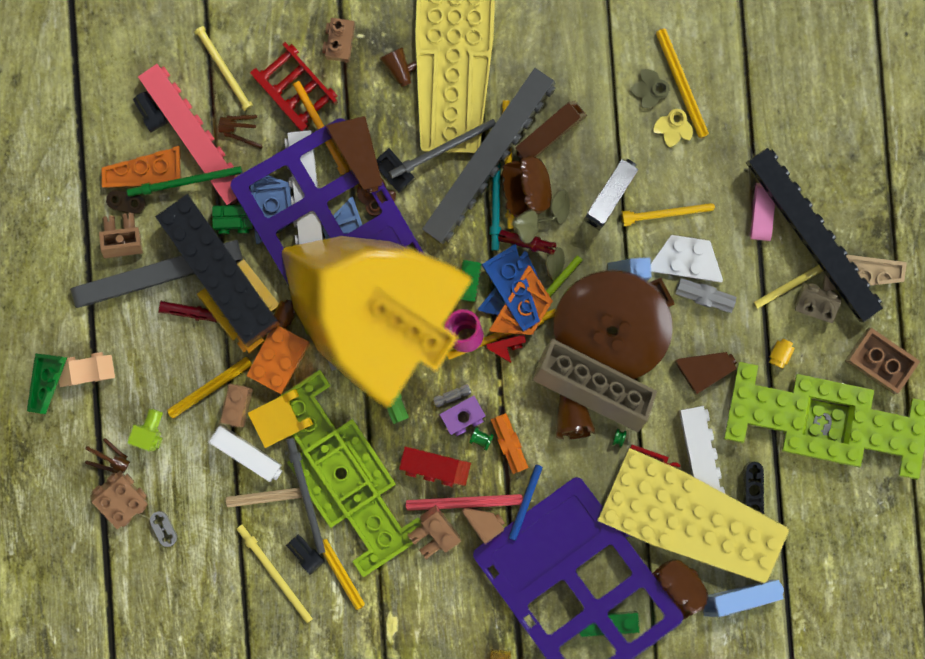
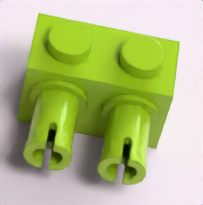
(147, 435)

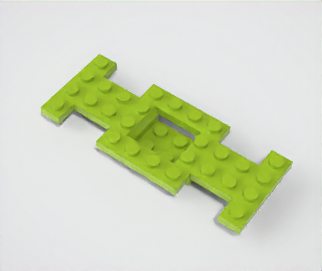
(851, 427)

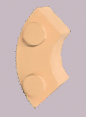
(87, 370)

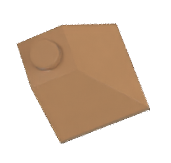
(485, 523)

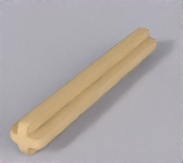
(263, 497)

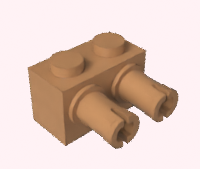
(339, 40)
(121, 241)
(443, 533)

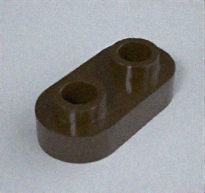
(125, 202)

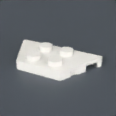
(688, 259)

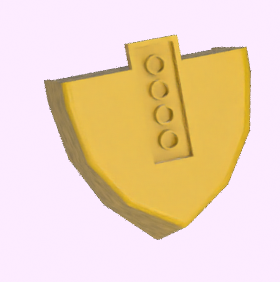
(374, 308)

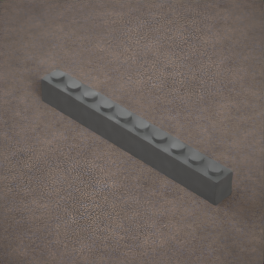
(489, 156)

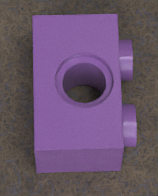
(470, 406)

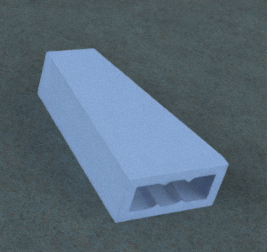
(743, 598)

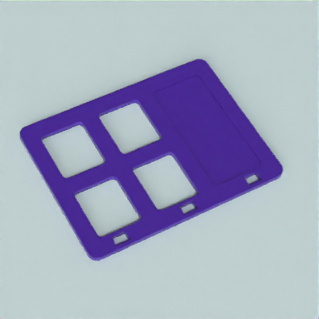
(386, 227)
(549, 548)

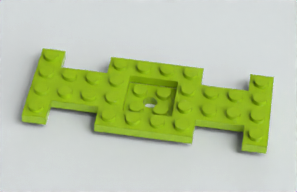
(356, 494)

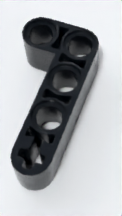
(757, 499)

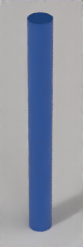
(525, 502)

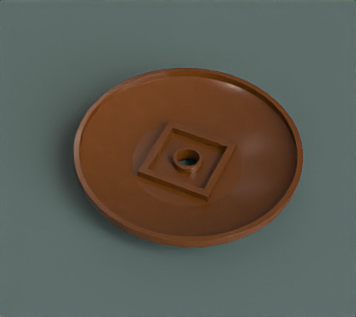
(617, 301)

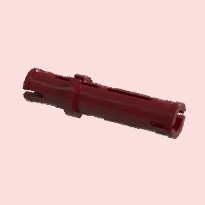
(535, 245)
(197, 313)

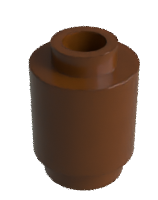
(285, 313)

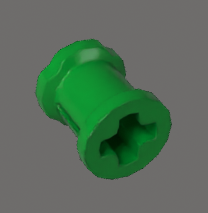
(481, 438)

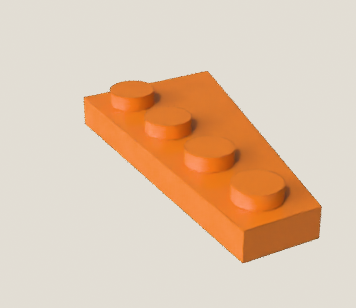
(152, 168)

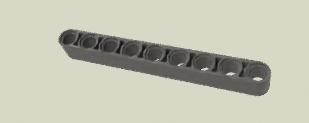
(139, 279)

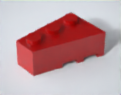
(434, 467)

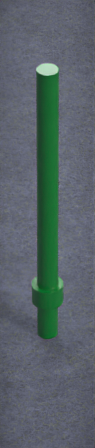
(148, 188)

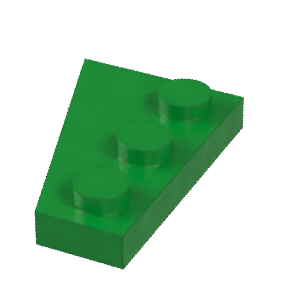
(44, 380)

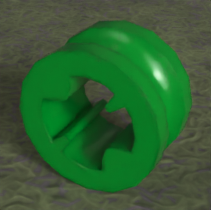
(619, 438)

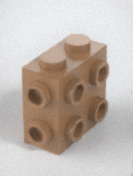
(119, 499)

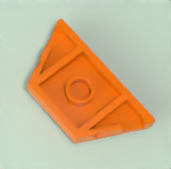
(505, 321)

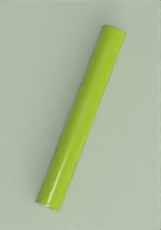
(564, 275)

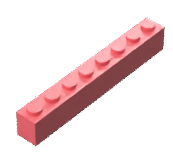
(188, 128)

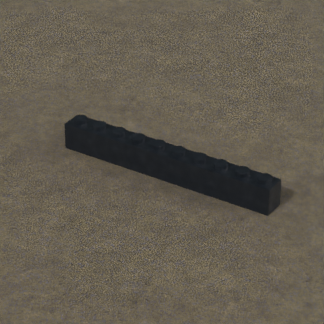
(814, 235)

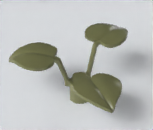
(527, 228)

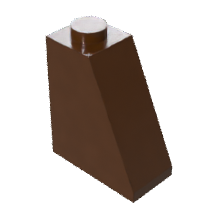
(705, 369)

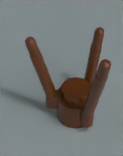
(228, 125)
(118, 463)

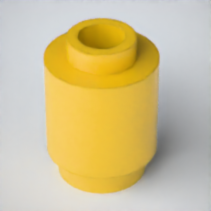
(781, 353)

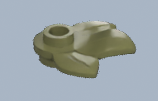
(647, 88)

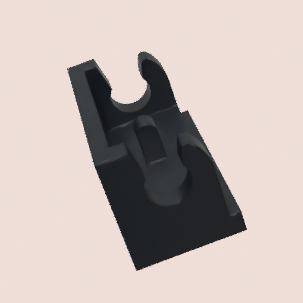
(388, 162)

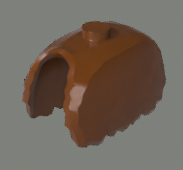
(526, 186)
(682, 586)

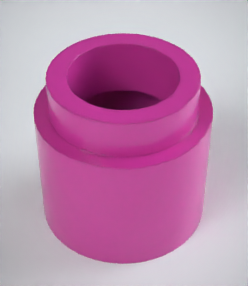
(465, 320)

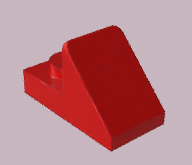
(501, 347)

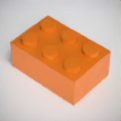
(278, 359)

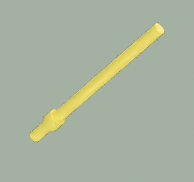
(251, 542)

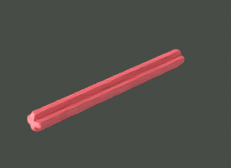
(464, 502)

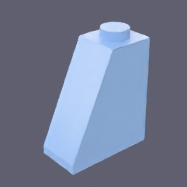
(636, 266)

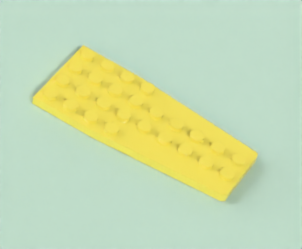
(452, 69)
(691, 518)

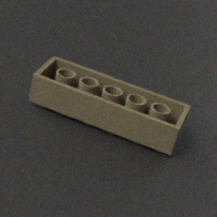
(595, 385)

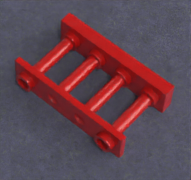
(276, 90)

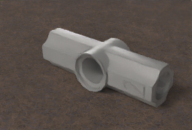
(705, 295)

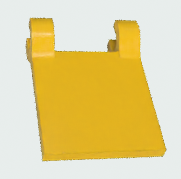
(277, 419)

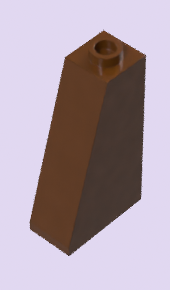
(551, 130)
(356, 149)

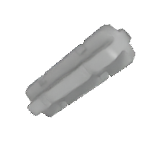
(452, 395)

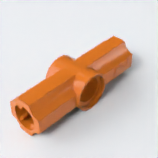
(509, 443)

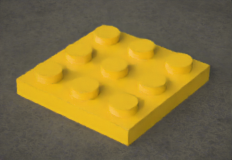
(213, 308)

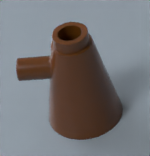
(397, 66)

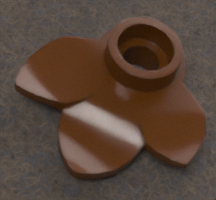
(368, 199)

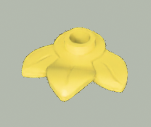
(674, 130)

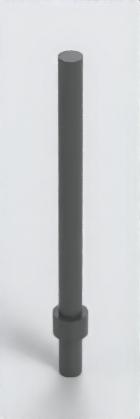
(408, 166)
(295, 458)

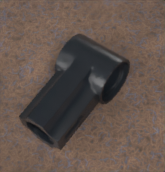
(151, 114)
(307, 557)

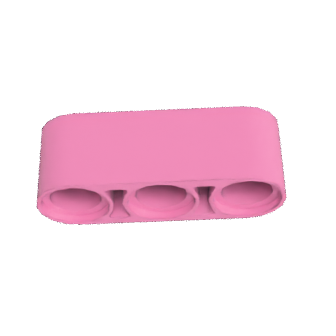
(762, 215)

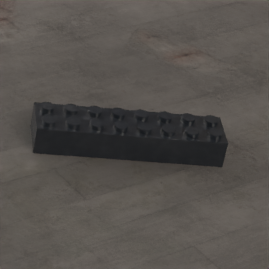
(217, 270)

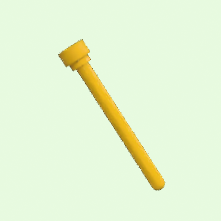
(629, 218)

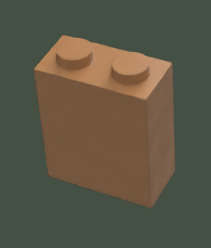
(236, 405)

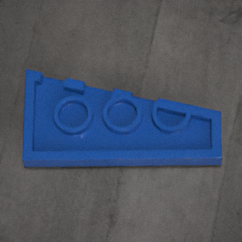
(505, 273)

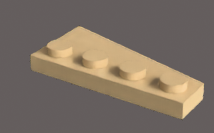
(875, 271)

